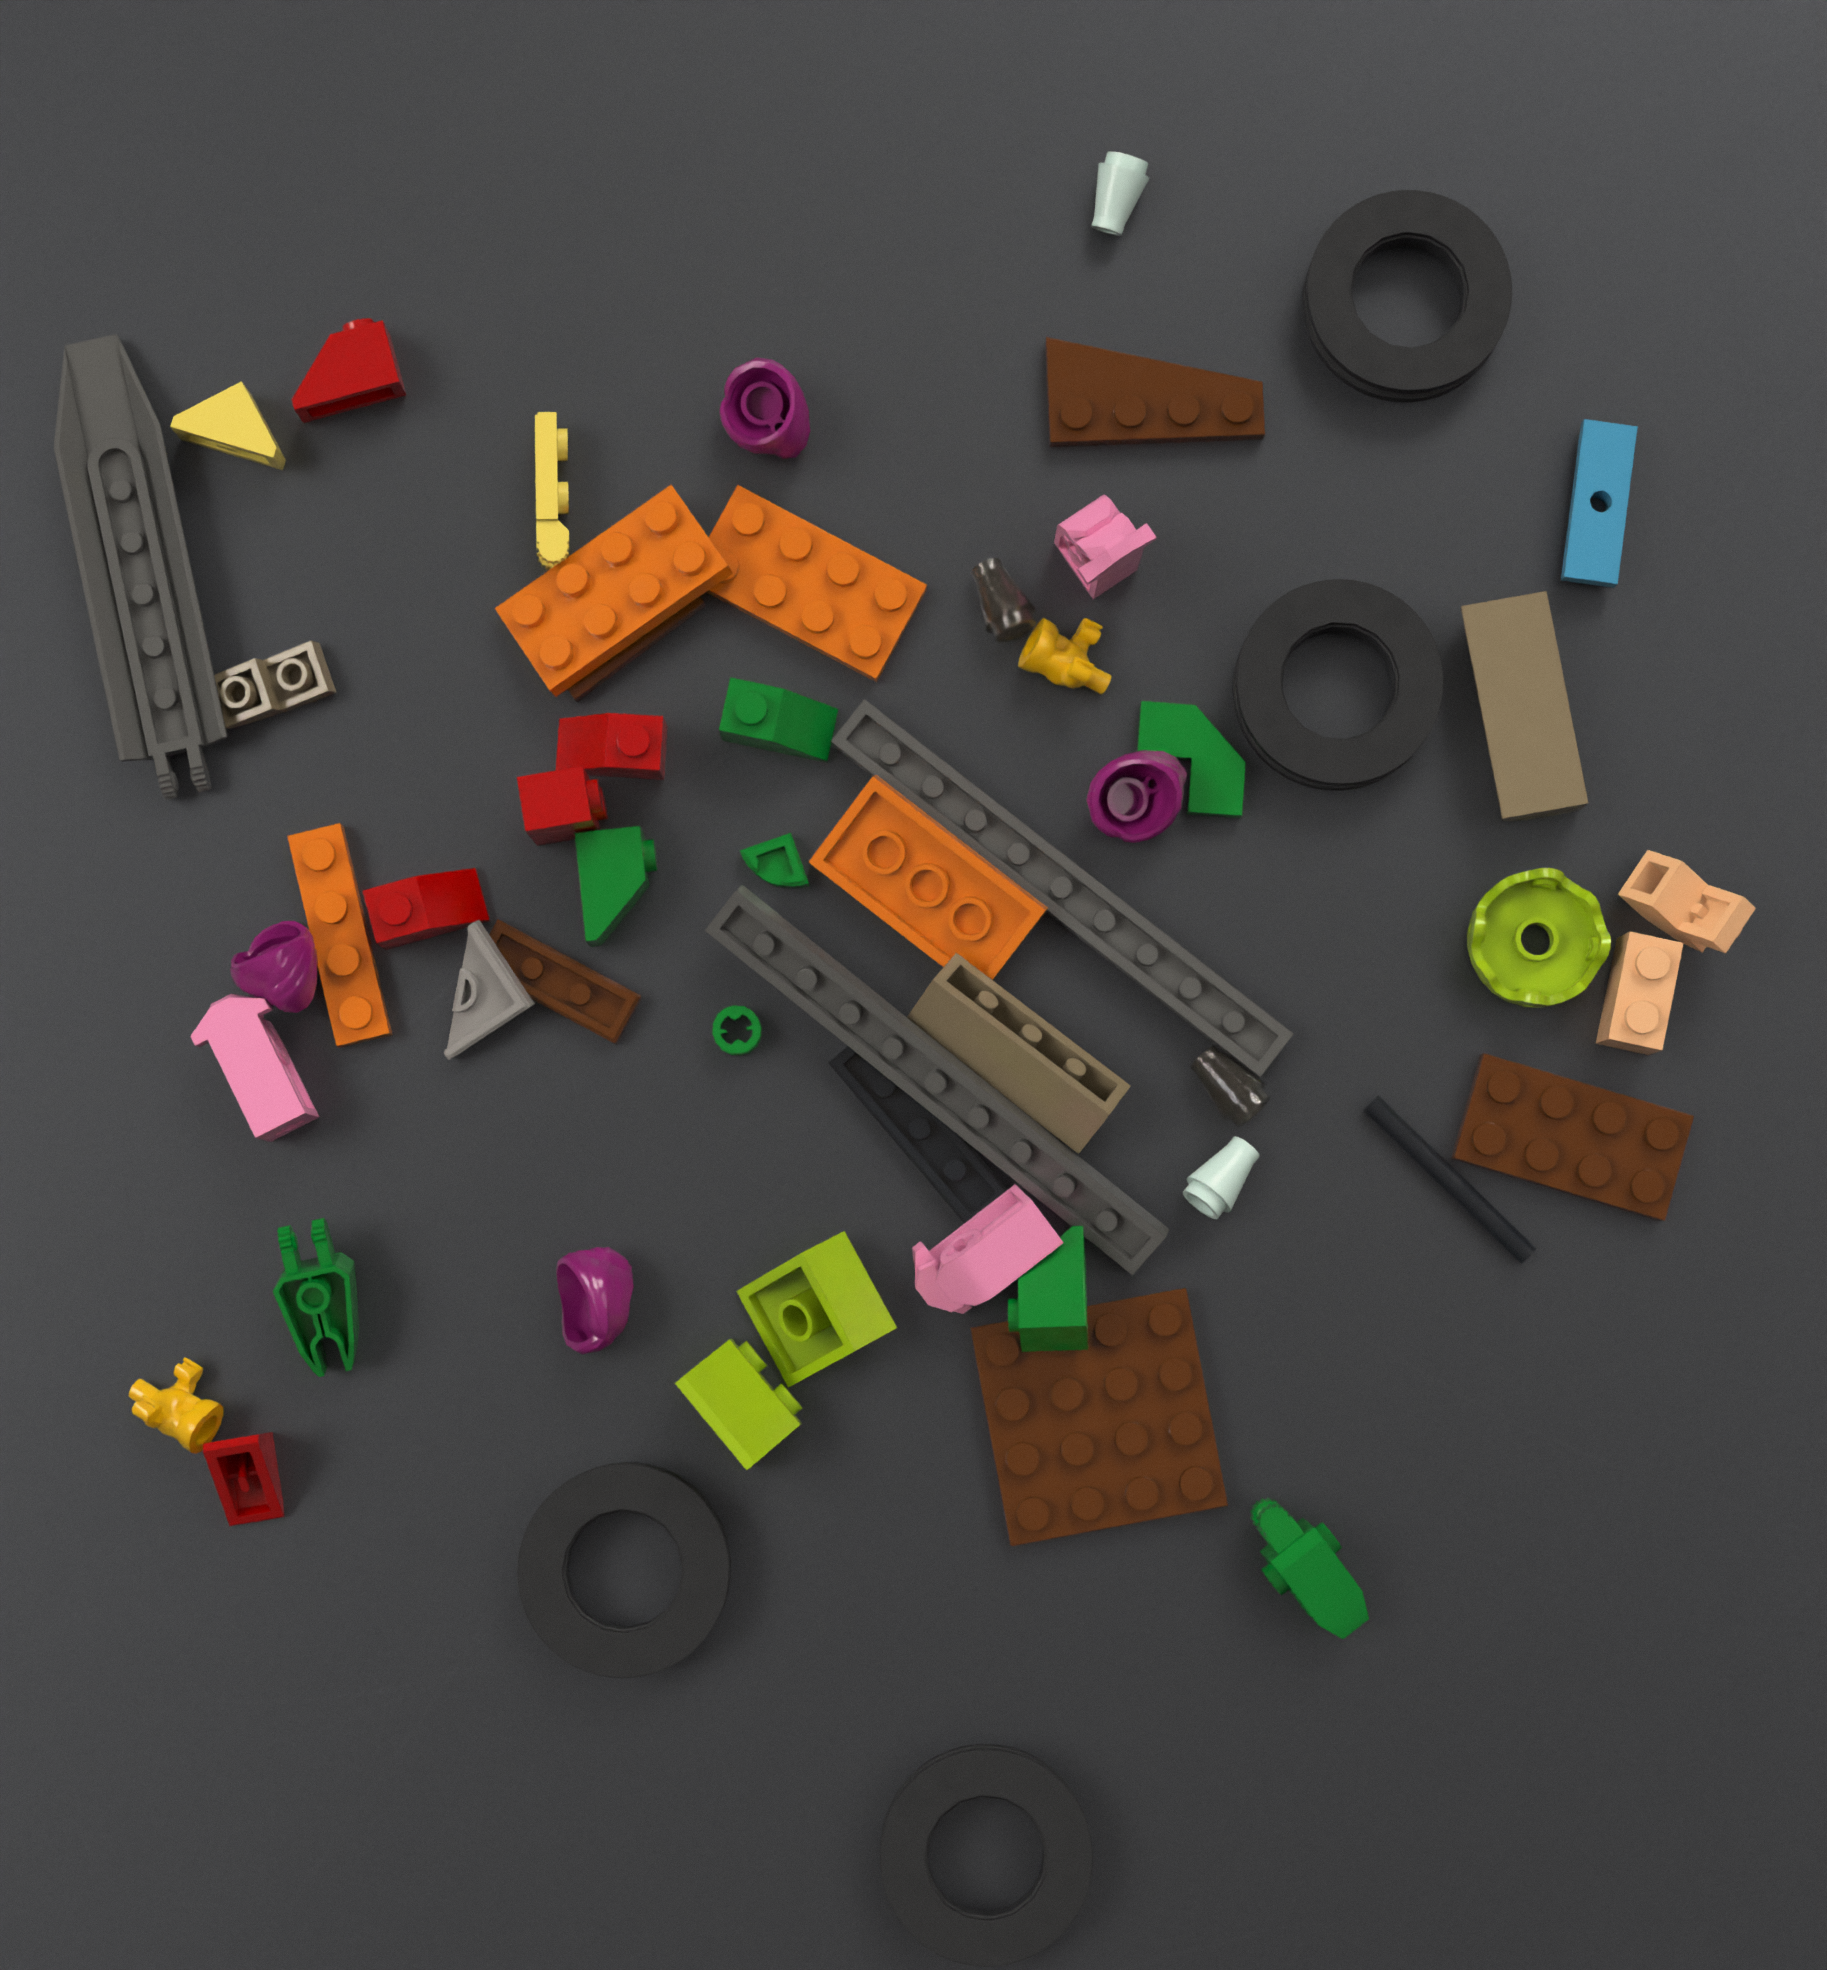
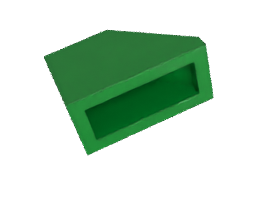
(777, 720)
(612, 876)
(1053, 1299)

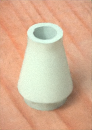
(1117, 191)
(1220, 1179)

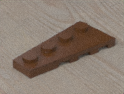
(1134, 399)

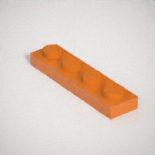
(339, 935)

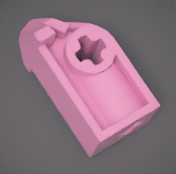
(1101, 545)
(256, 1065)
(984, 1253)

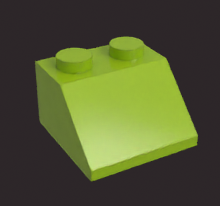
(816, 1309)
(741, 1401)

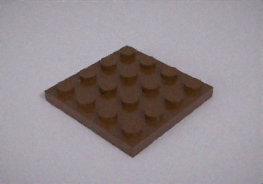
(1101, 1429)

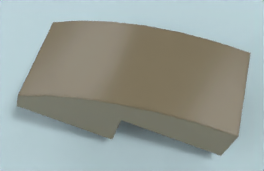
(273, 685)

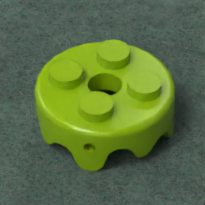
(1575, 932)

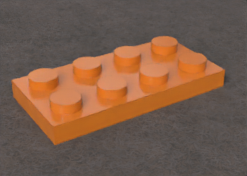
(812, 584)
(613, 590)
(926, 881)

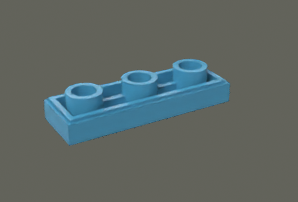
(1603, 473)

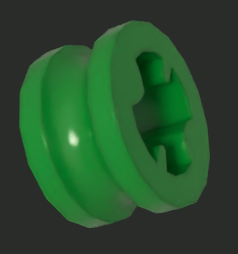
(738, 1047)

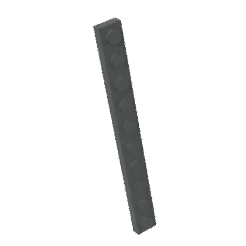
(1066, 889)
(937, 1079)

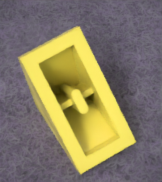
(230, 425)

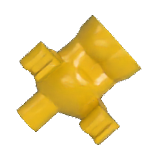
(1062, 659)
(177, 1410)

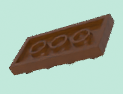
(1572, 1137)

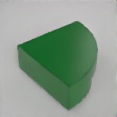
(777, 862)

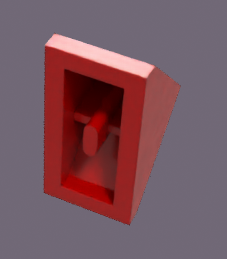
(246, 1477)

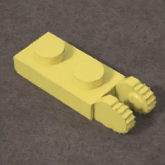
(551, 495)

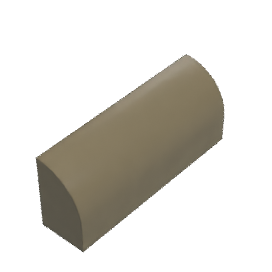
(1524, 707)

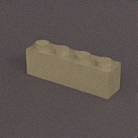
(1018, 1053)

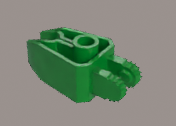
(318, 1297)
(1306, 1564)

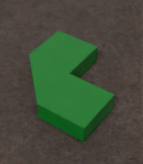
(1215, 766)

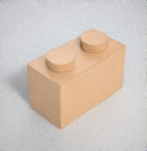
(1639, 993)

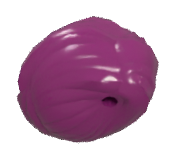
(759, 399)
(1126, 806)
(279, 967)
(594, 1297)

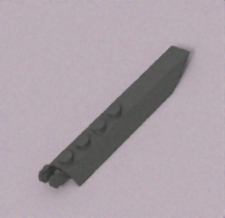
(135, 564)

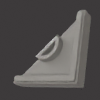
(485, 993)

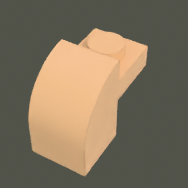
(1685, 905)

